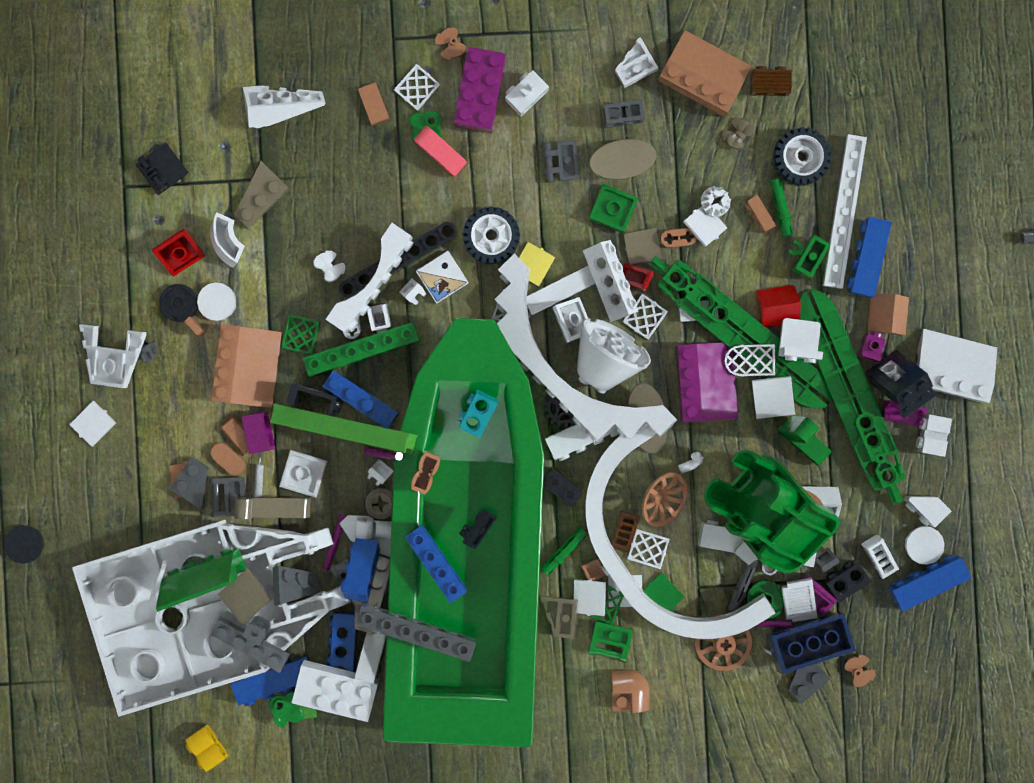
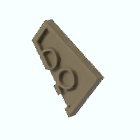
(260, 195)

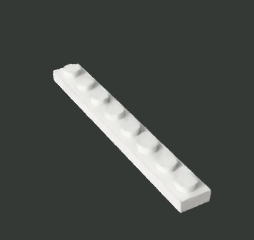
(844, 211)

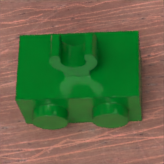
(809, 256)

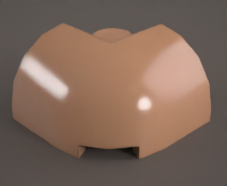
(629, 691)

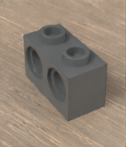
(623, 113)

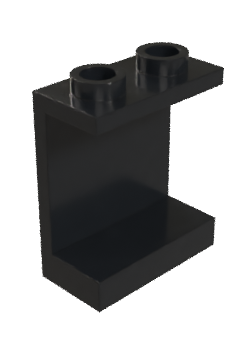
(296, 392)

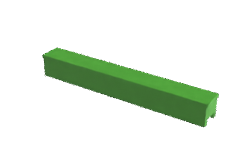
(344, 429)

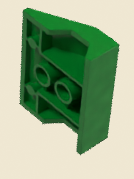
(200, 578)

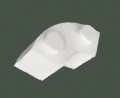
(224, 240)

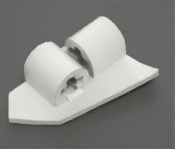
(369, 529)

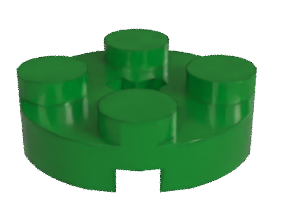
(770, 589)

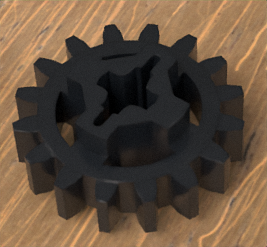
(555, 418)

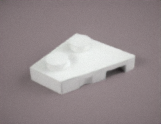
(636, 65)

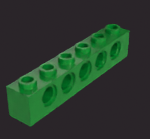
(361, 349)

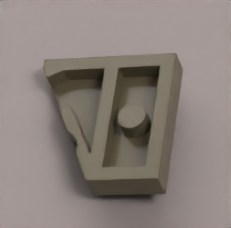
(561, 615)

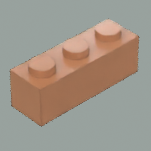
(760, 214)

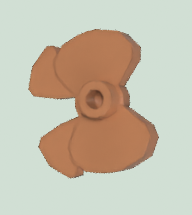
(455, 48)
(855, 665)

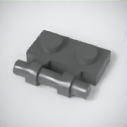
(567, 161)

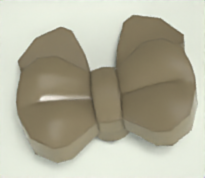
(736, 139)

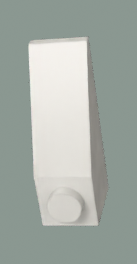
(370, 657)

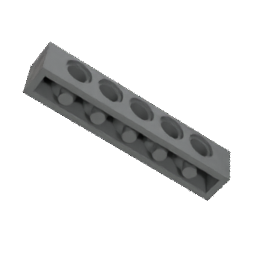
(416, 632)

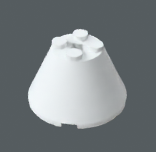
(608, 355)

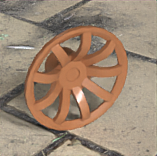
(659, 497)
(724, 646)

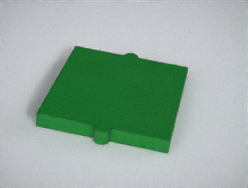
(663, 592)

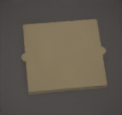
(642, 246)

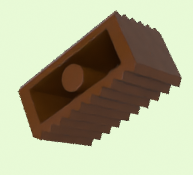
(770, 82)

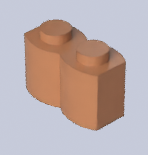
(427, 467)

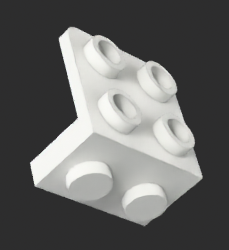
(800, 340)

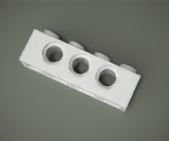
(602, 276)

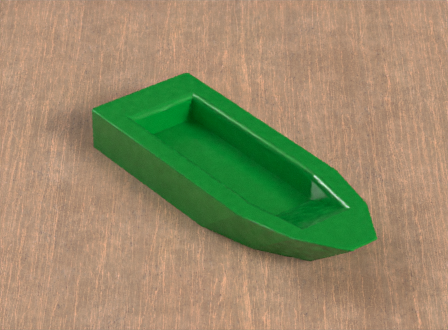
(426, 691)

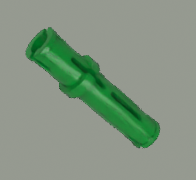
(783, 214)
(568, 546)

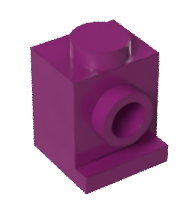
(867, 351)

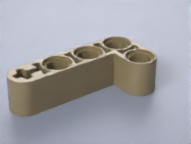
(271, 507)

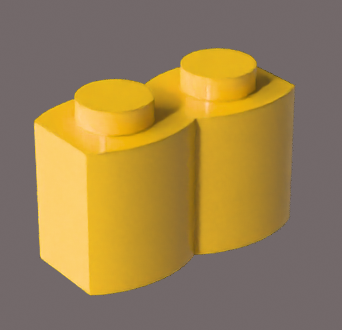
(206, 748)

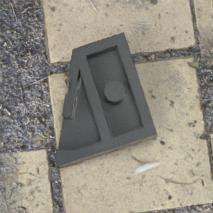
(192, 482)
(807, 682)

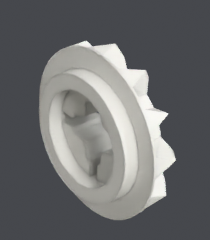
(715, 209)

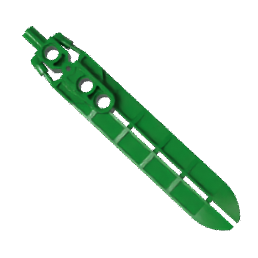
(742, 320)
(861, 392)

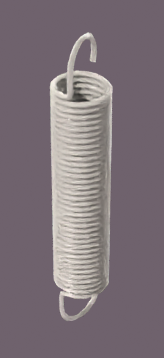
(258, 486)

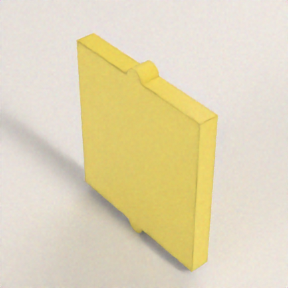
(537, 261)

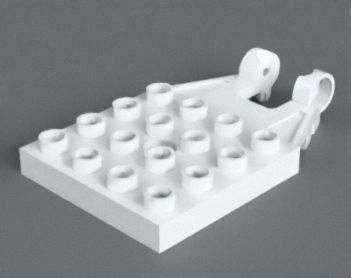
(157, 663)

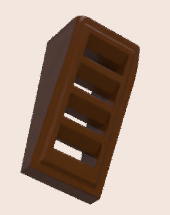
(635, 518)

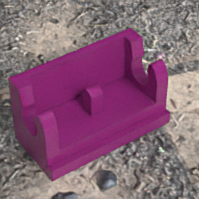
(890, 413)
(258, 433)
(823, 599)

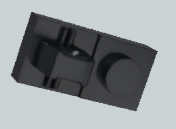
(474, 535)

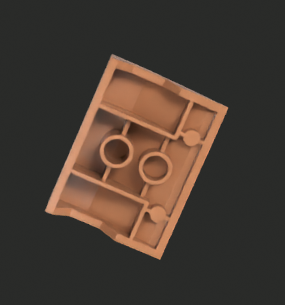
(704, 73)
(246, 366)

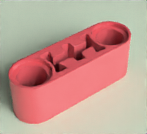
(440, 151)

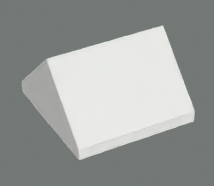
(570, 318)

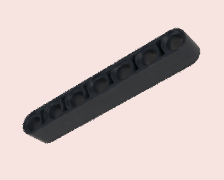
(407, 258)

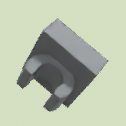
(826, 559)

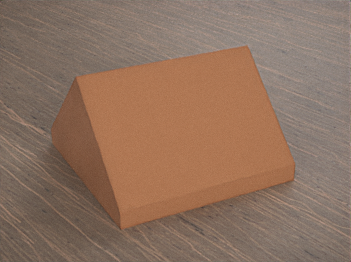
(888, 314)

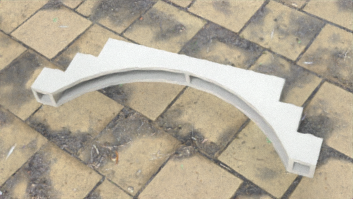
(593, 414)

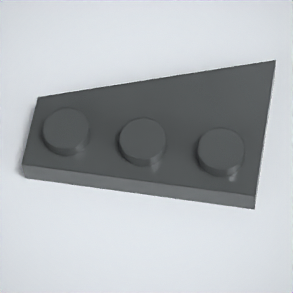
(293, 584)

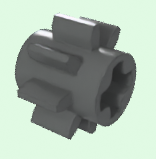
(148, 351)

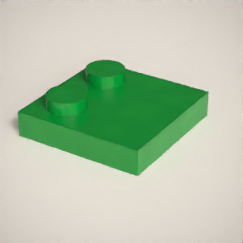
(613, 208)

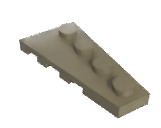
(377, 591)

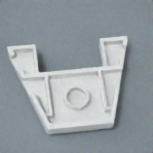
(111, 365)

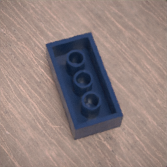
(810, 642)

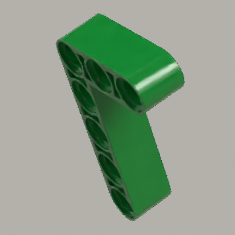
(800, 433)

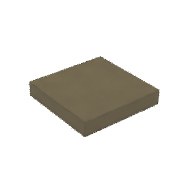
(245, 596)

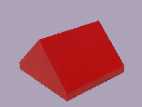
(178, 252)
(778, 304)

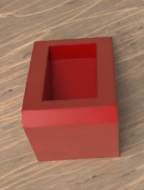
(637, 277)

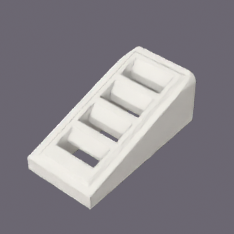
(873, 546)

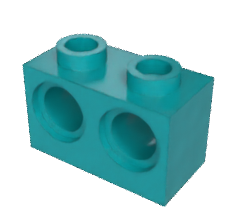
(481, 414)

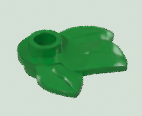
(419, 120)
(288, 710)

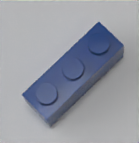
(360, 570)

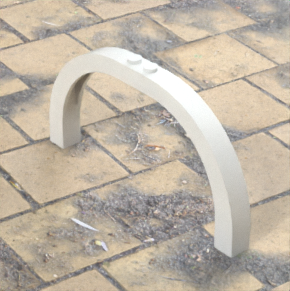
(699, 628)

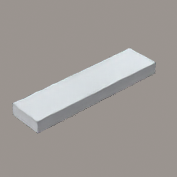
(560, 290)

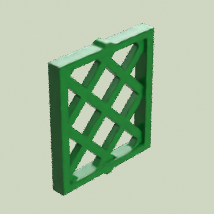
(287, 331)
(616, 608)

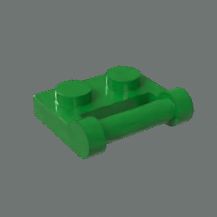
(610, 635)

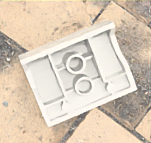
(958, 365)

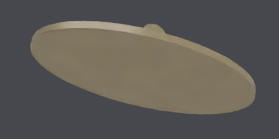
(622, 159)
(646, 396)

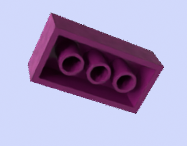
(480, 90)

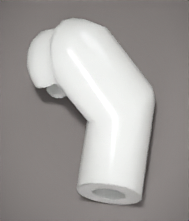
(691, 464)

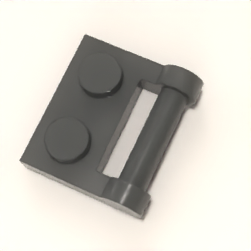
(233, 488)

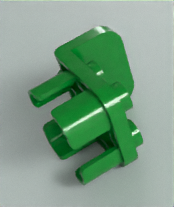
(771, 512)

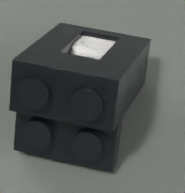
(902, 382)

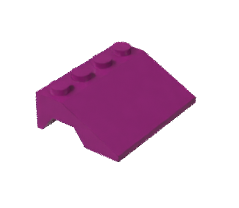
(705, 383)

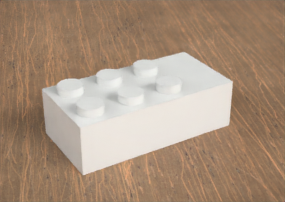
(334, 691)

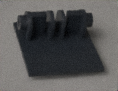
(161, 168)

